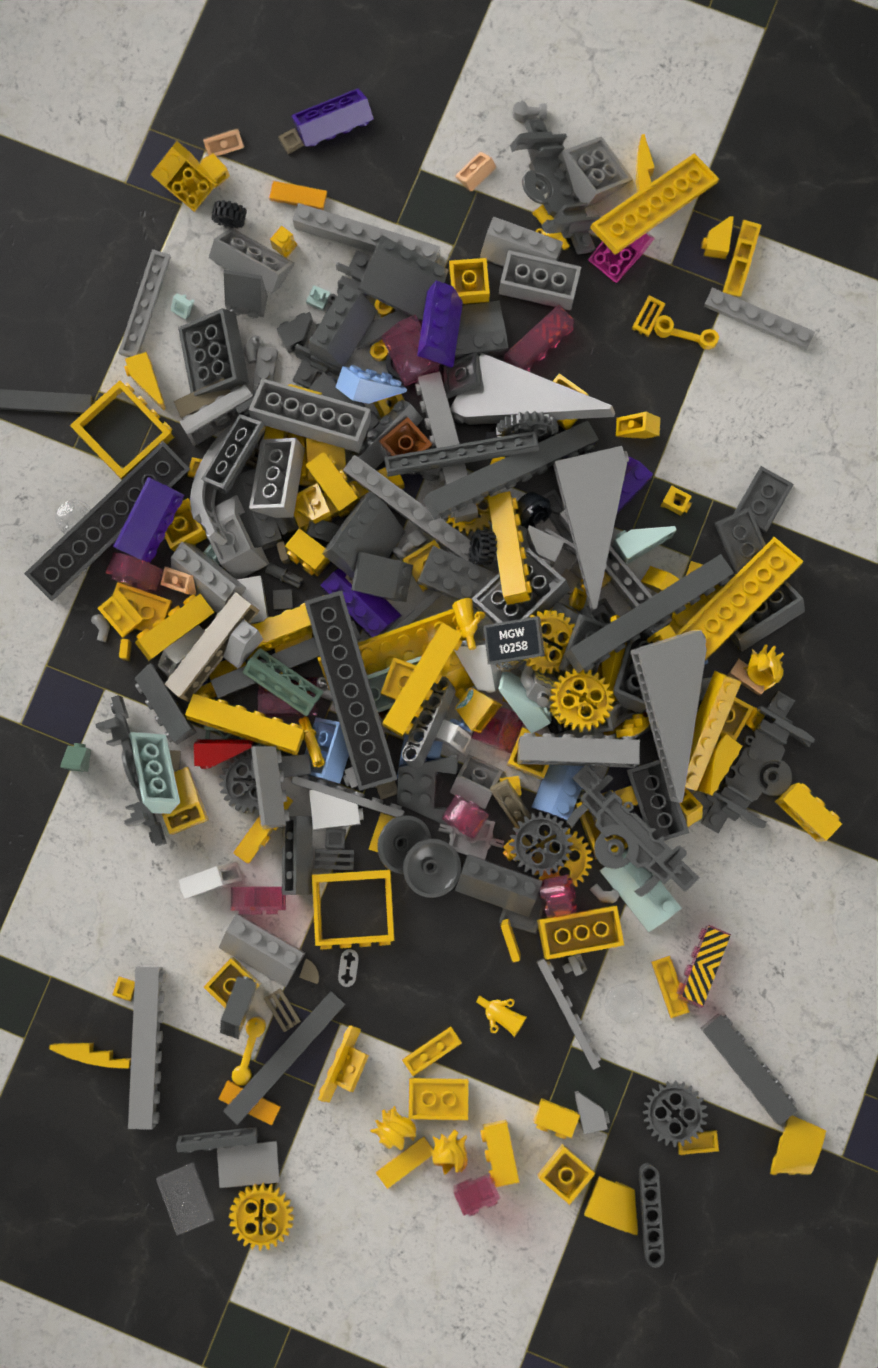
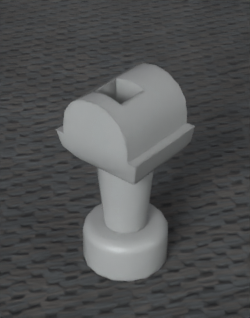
(522, 111)
(414, 539)

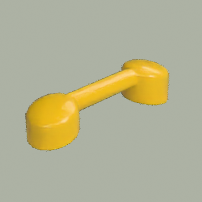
(665, 327)
(378, 350)
(242, 1074)

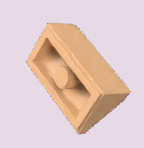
(224, 143)
(476, 171)
(178, 581)
(739, 673)

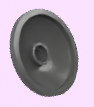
(409, 831)
(444, 870)

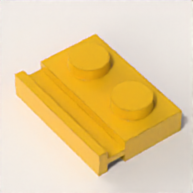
(120, 614)

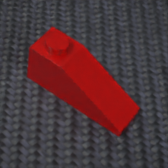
(215, 751)

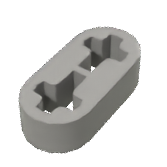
(343, 967)

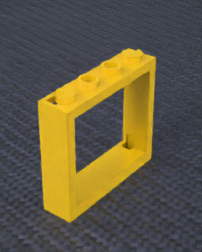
(99, 405)
(346, 942)

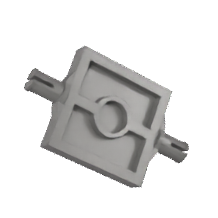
(477, 846)

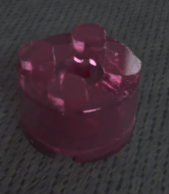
(465, 816)
(559, 896)

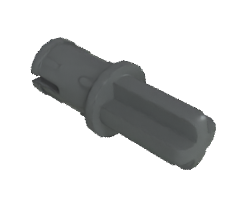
(284, 575)

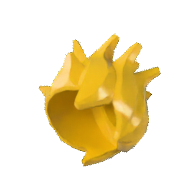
(765, 668)
(394, 1129)
(450, 1152)

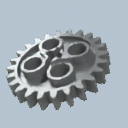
(516, 424)
(246, 798)
(531, 828)
(688, 1101)

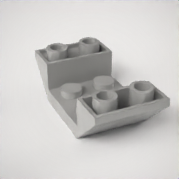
(238, 553)

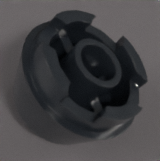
(533, 509)

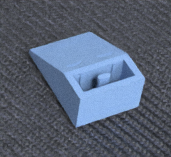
(367, 385)

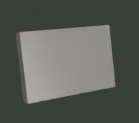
(248, 1164)

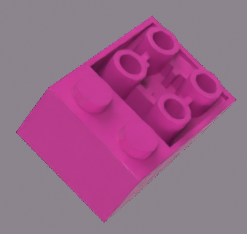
(617, 265)

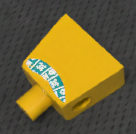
(476, 708)

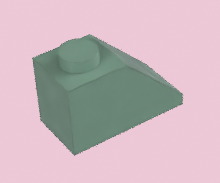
(76, 758)

